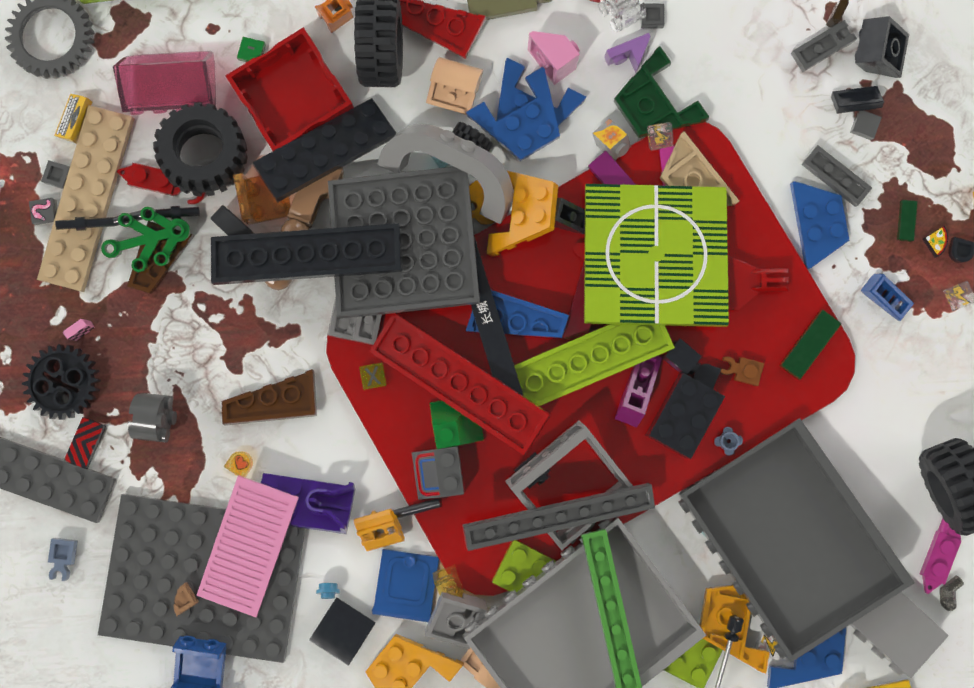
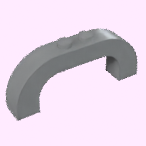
(458, 153)

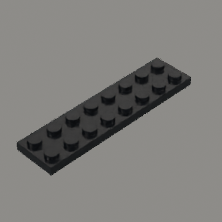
(306, 254)

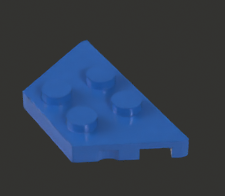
(819, 222)

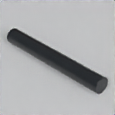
(418, 508)

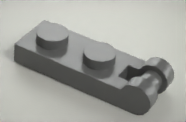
(823, 46)

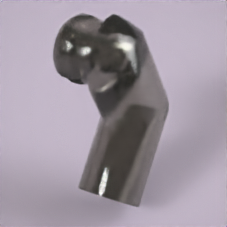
(948, 594)

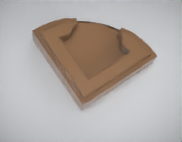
(184, 599)

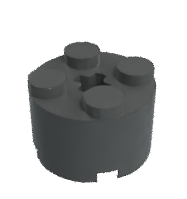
(151, 417)

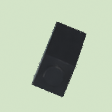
(569, 216)

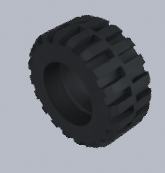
(378, 42)
(192, 122)
(950, 482)

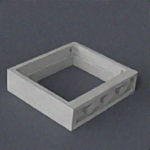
(547, 459)

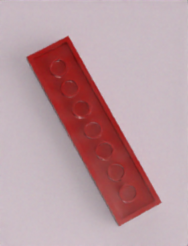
(460, 383)

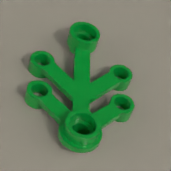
(150, 238)

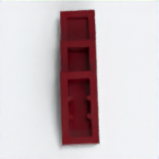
(575, 326)

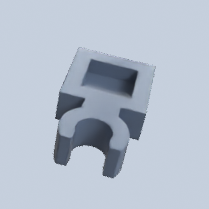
(61, 553)

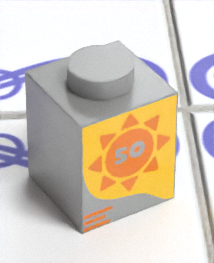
(612, 139)

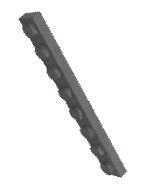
(558, 516)

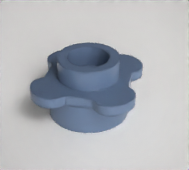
(734, 438)

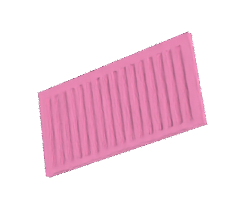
(247, 546)

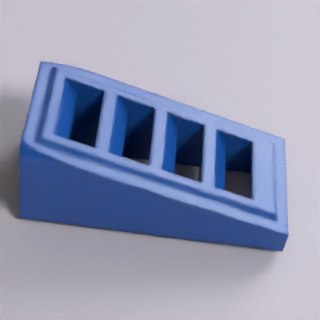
(876, 286)

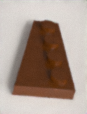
(278, 401)

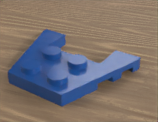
(513, 98)
(527, 127)
(818, 663)

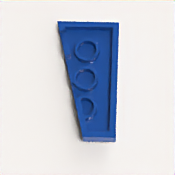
(525, 318)

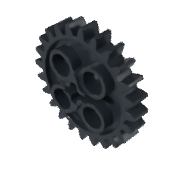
(70, 363)

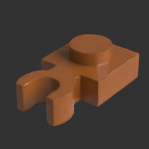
(745, 370)

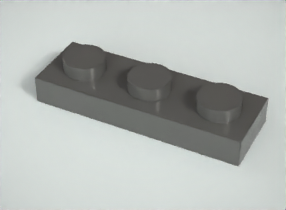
(836, 176)

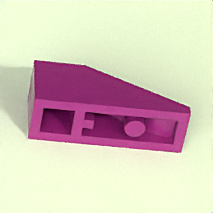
(638, 391)

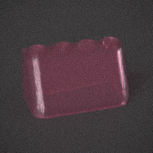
(165, 81)

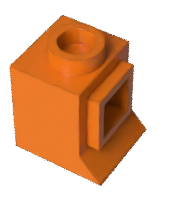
(338, 19)

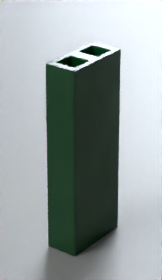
(907, 220)

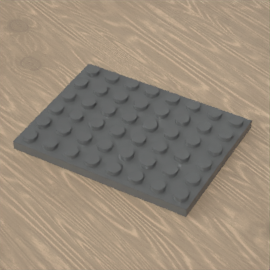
(170, 543)

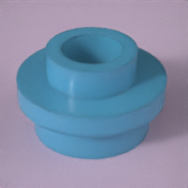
(328, 590)

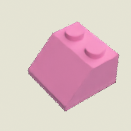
(554, 54)

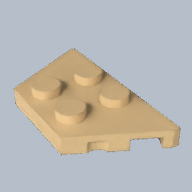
(690, 168)

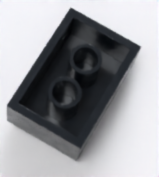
(685, 415)

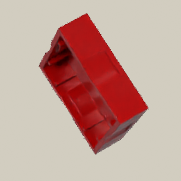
(289, 90)

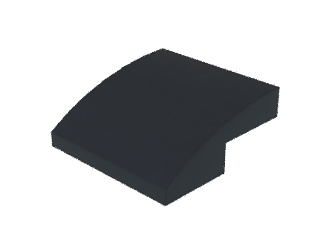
(342, 631)

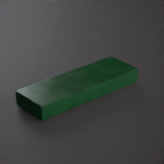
(810, 344)

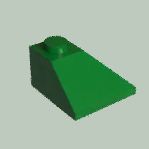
(452, 427)

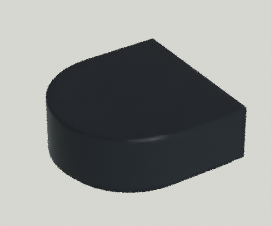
(961, 250)
(707, 375)

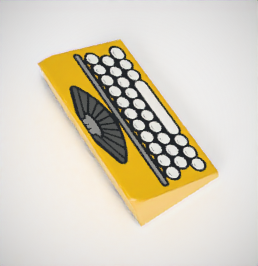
(72, 118)

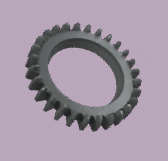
(42, 67)

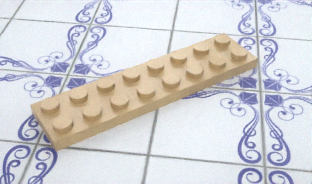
(86, 195)

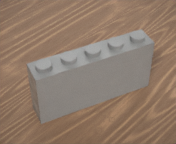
(900, 634)

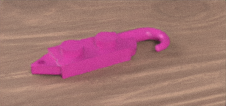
(940, 557)

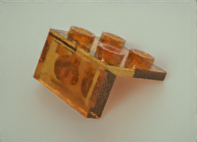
(257, 202)

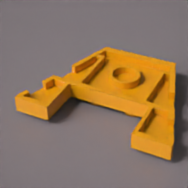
(531, 212)
(717, 607)
(406, 661)

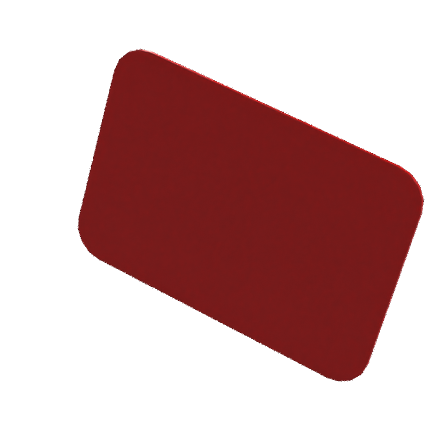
(547, 275)

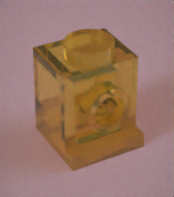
(447, 579)

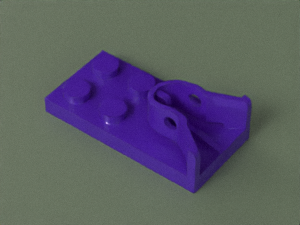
(319, 505)

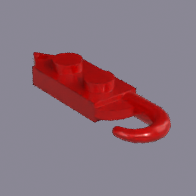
(153, 180)

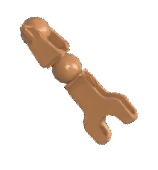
(304, 212)

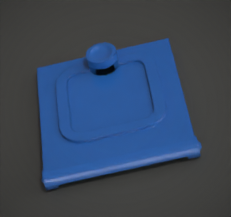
(405, 585)

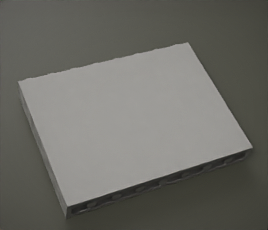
(553, 628)

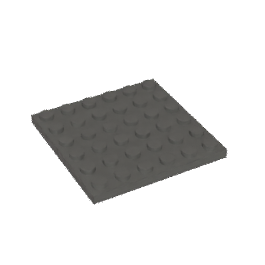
(435, 241)

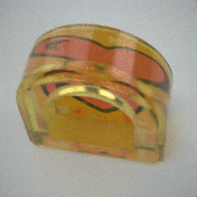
(239, 463)

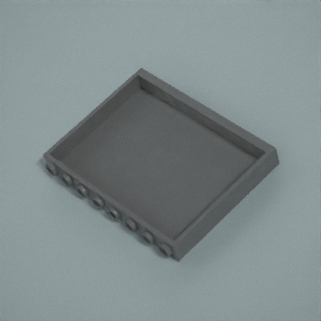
(795, 541)

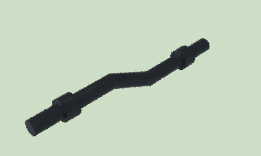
(82, 224)

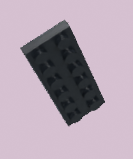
(324, 150)

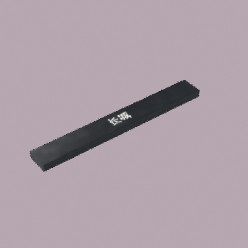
(492, 332)

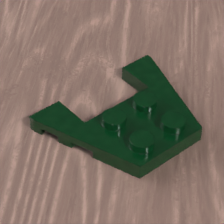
(646, 104)

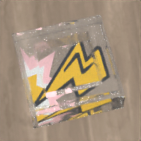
(660, 136)
(959, 295)

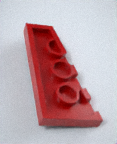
(444, 26)

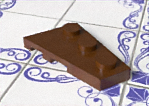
(152, 276)

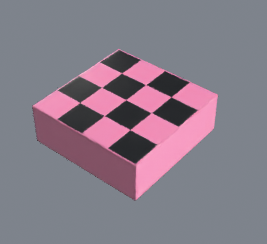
(78, 329)

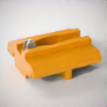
(385, 520)

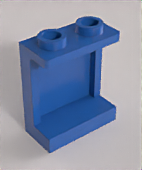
(198, 663)

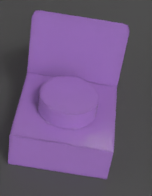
(633, 49)

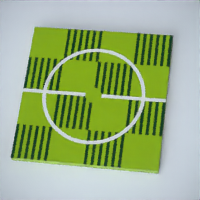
(656, 255)

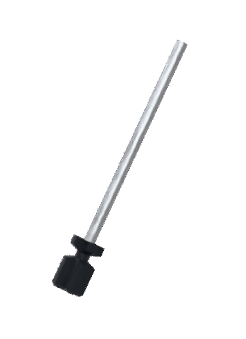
(734, 626)

